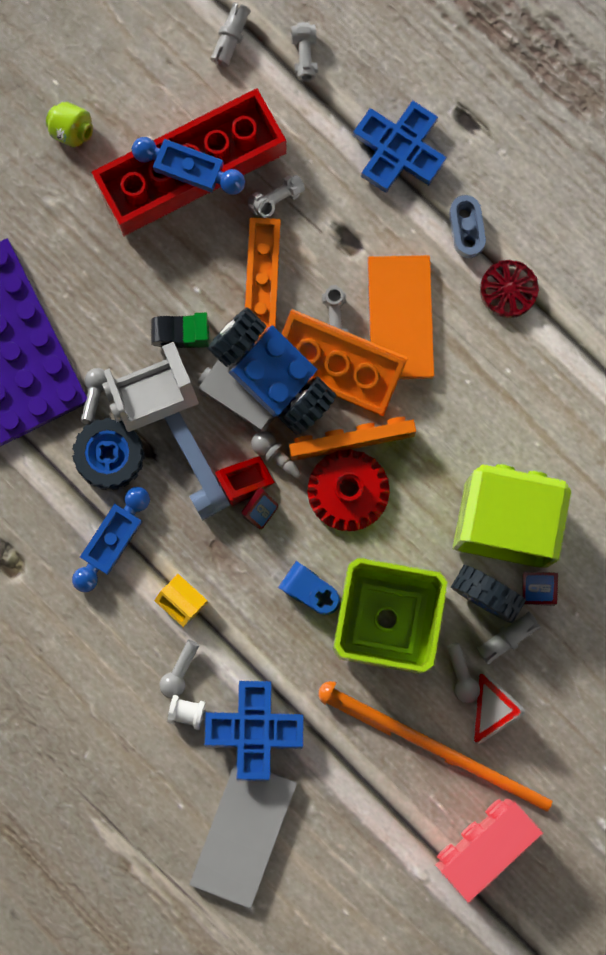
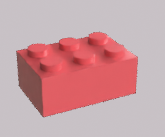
(487, 848)

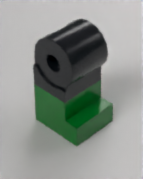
(184, 331)

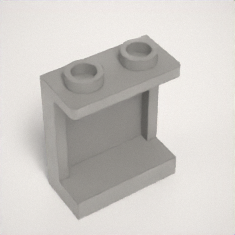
(151, 391)
(227, 392)

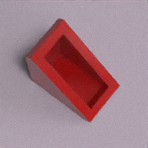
(244, 479)

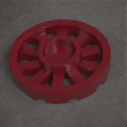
(509, 288)

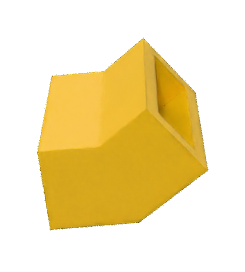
(180, 600)

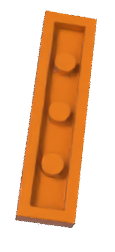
(263, 269)
(364, 436)

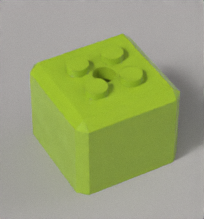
(513, 516)
(414, 598)

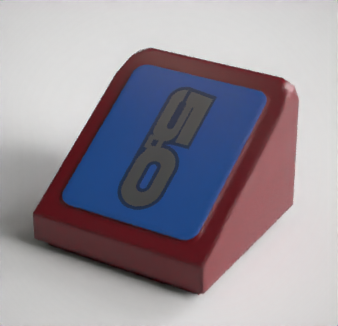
(259, 509)
(540, 588)

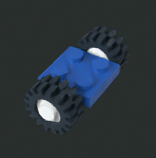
(272, 371)

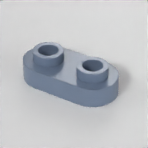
(467, 228)

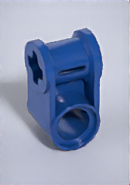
(306, 586)

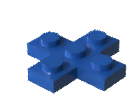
(399, 146)
(254, 731)

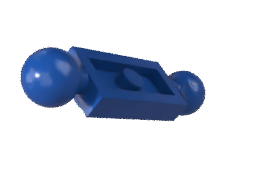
(188, 165)
(111, 539)

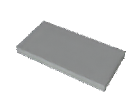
(242, 837)

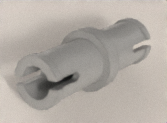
(230, 34)
(508, 638)

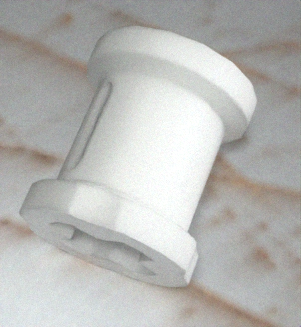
(186, 712)

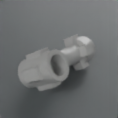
(304, 36)
(265, 204)
(333, 299)

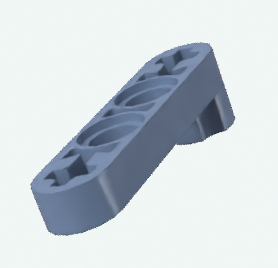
(210, 498)

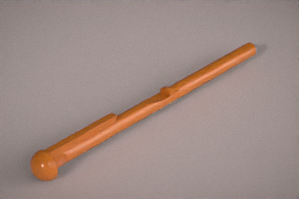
(388, 725)

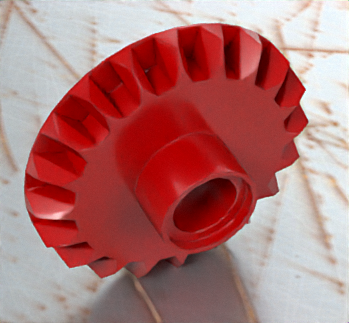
(343, 511)

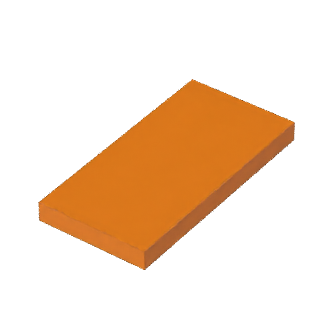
(402, 310)
(346, 363)

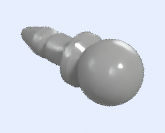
(265, 445)

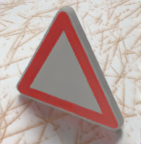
(493, 709)

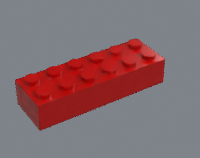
(236, 132)

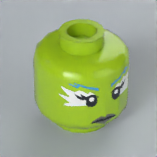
(69, 124)

